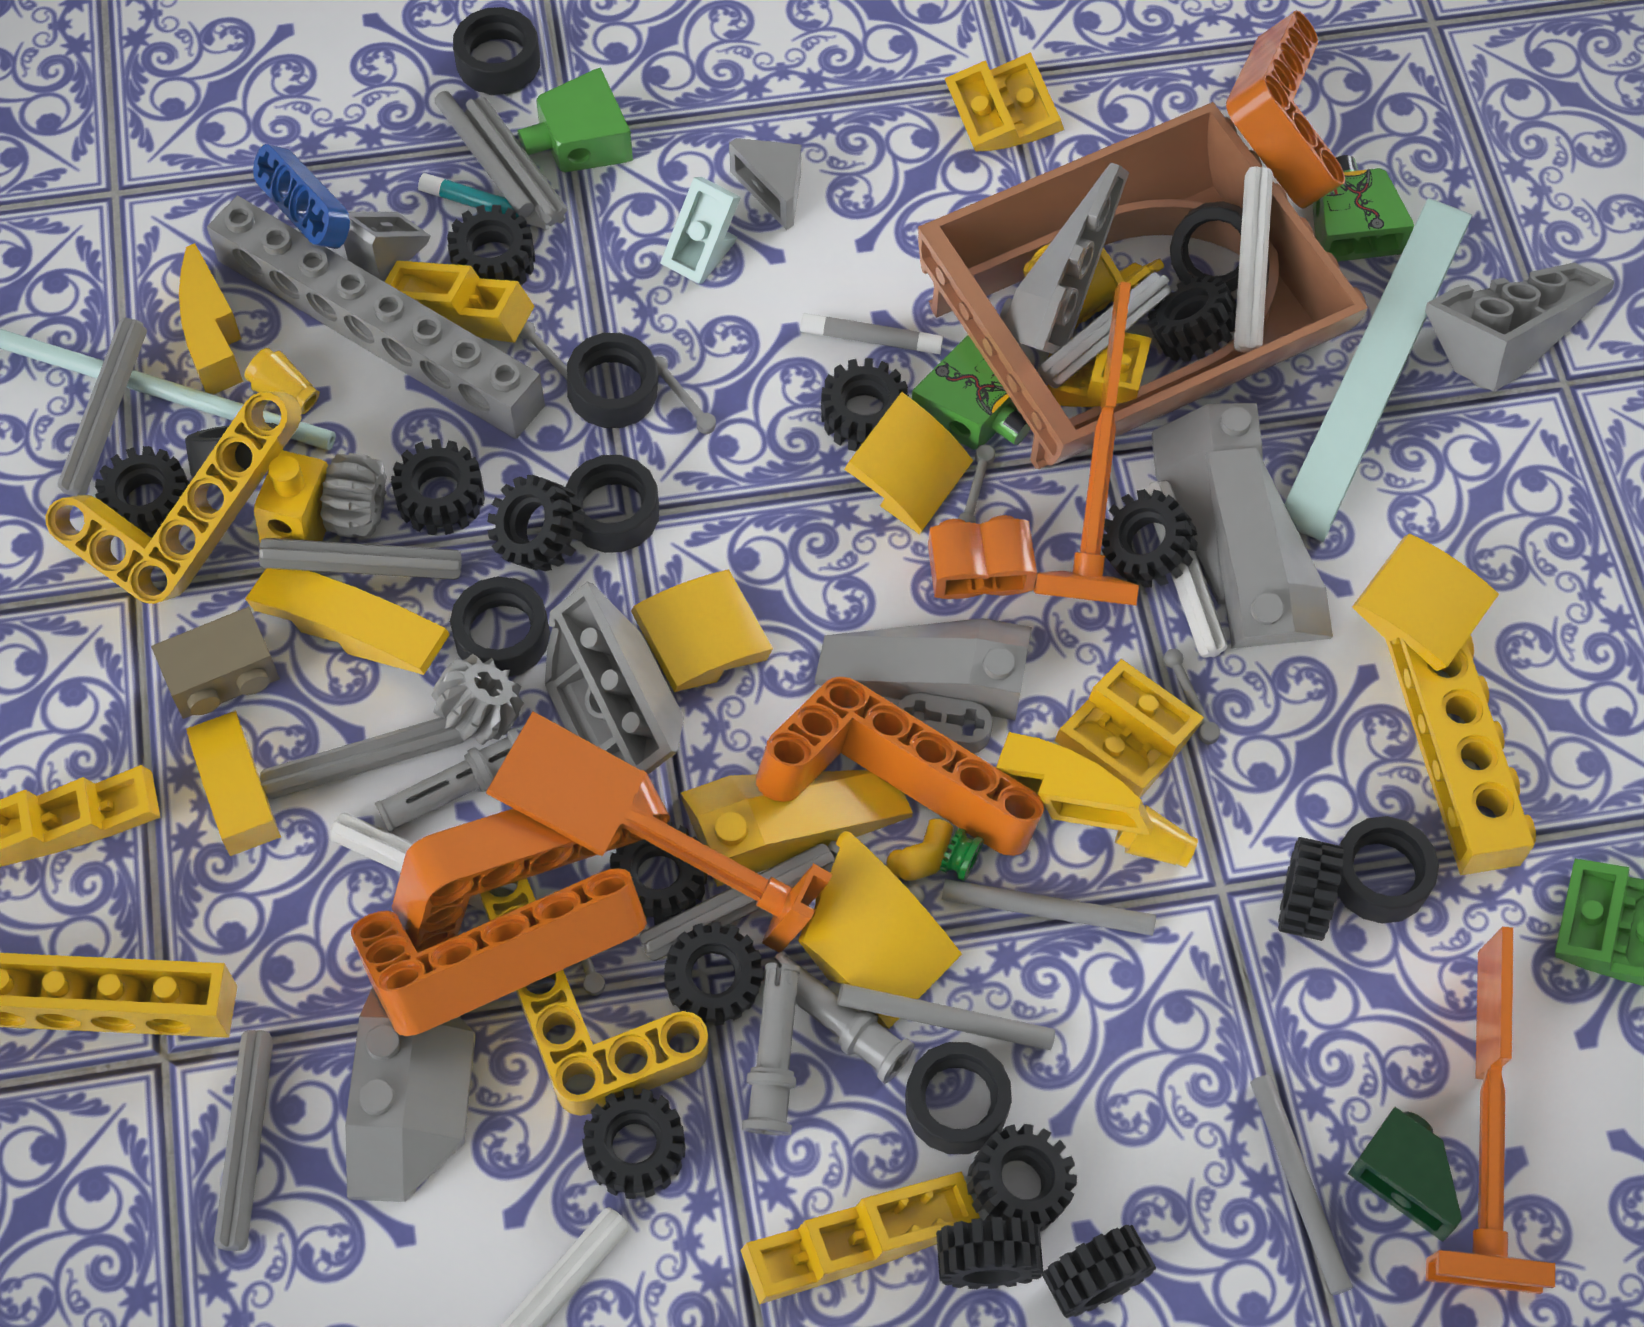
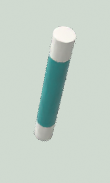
(470, 196)

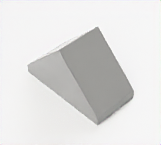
(770, 174)
(381, 239)

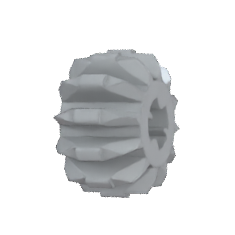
(353, 495)
(477, 699)

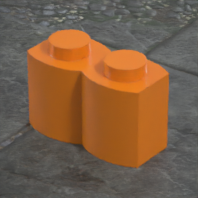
(981, 558)

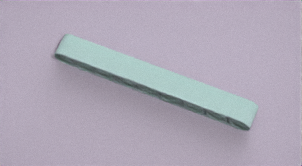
(1375, 369)

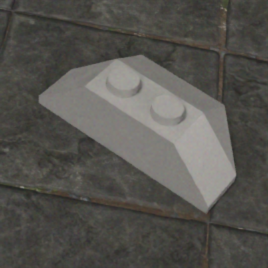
(609, 682)
(404, 1104)

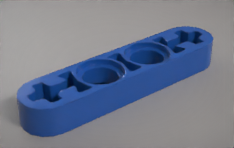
(301, 196)

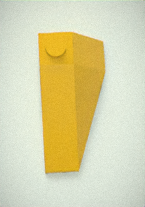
(763, 832)

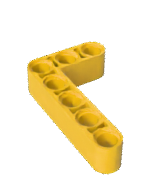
(191, 509)
(600, 1059)

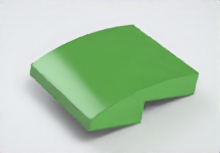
(1604, 921)

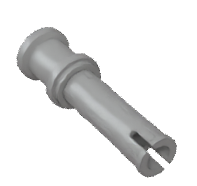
(432, 793)
(856, 1030)
(771, 1076)

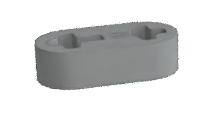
(948, 717)

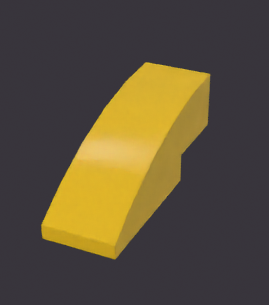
(456, 292)
(207, 324)
(232, 783)
(1073, 785)

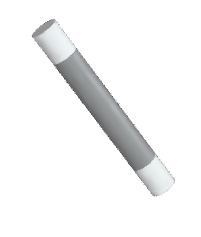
(871, 333)

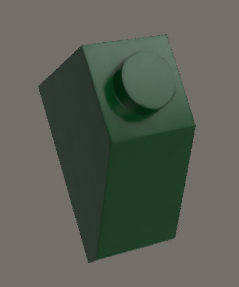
(1411, 1172)

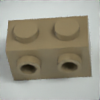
(215, 663)

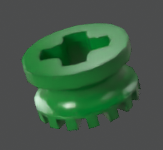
(962, 855)

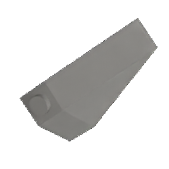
(1057, 285)
(1510, 326)
(1181, 461)
(1265, 567)
(952, 659)

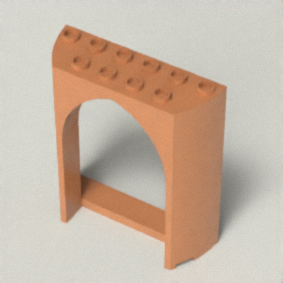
(1170, 173)

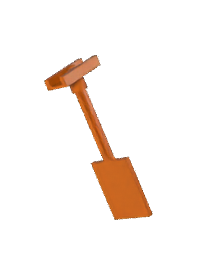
(1087, 575)
(591, 795)
(1489, 1261)

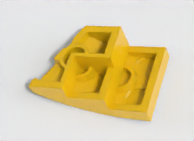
(874, 929)

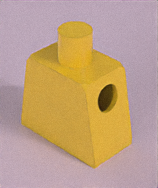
(291, 498)

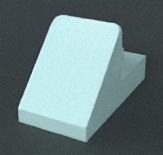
(701, 231)

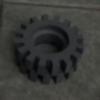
(489, 228)
(1194, 318)
(852, 383)
(431, 464)
(138, 471)
(514, 516)
(1167, 556)
(1310, 888)
(666, 901)
(721, 941)
(629, 1110)
(1041, 1156)
(989, 1253)
(1098, 1271)

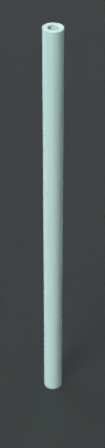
(154, 386)

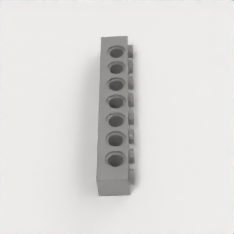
(377, 317)

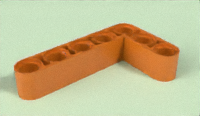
(1272, 122)
(904, 753)
(484, 855)
(496, 956)

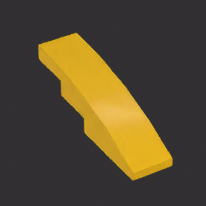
(352, 617)
(75, 814)
(856, 1237)

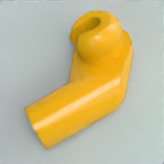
(923, 858)

